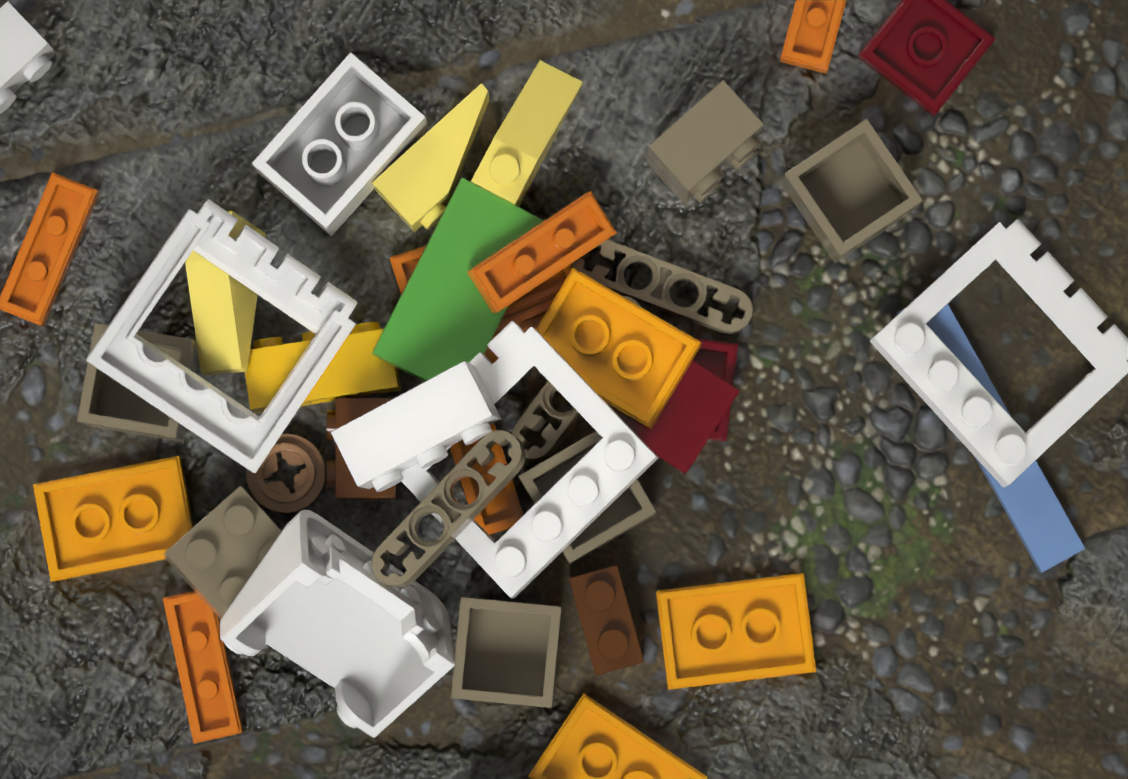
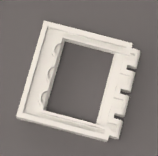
(185, 394)
(959, 396)
(577, 496)

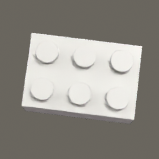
(340, 144)

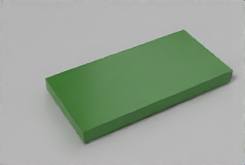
(441, 310)

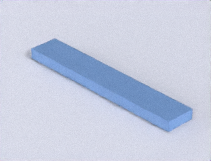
(1029, 498)

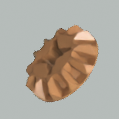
(308, 482)

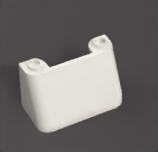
(339, 622)

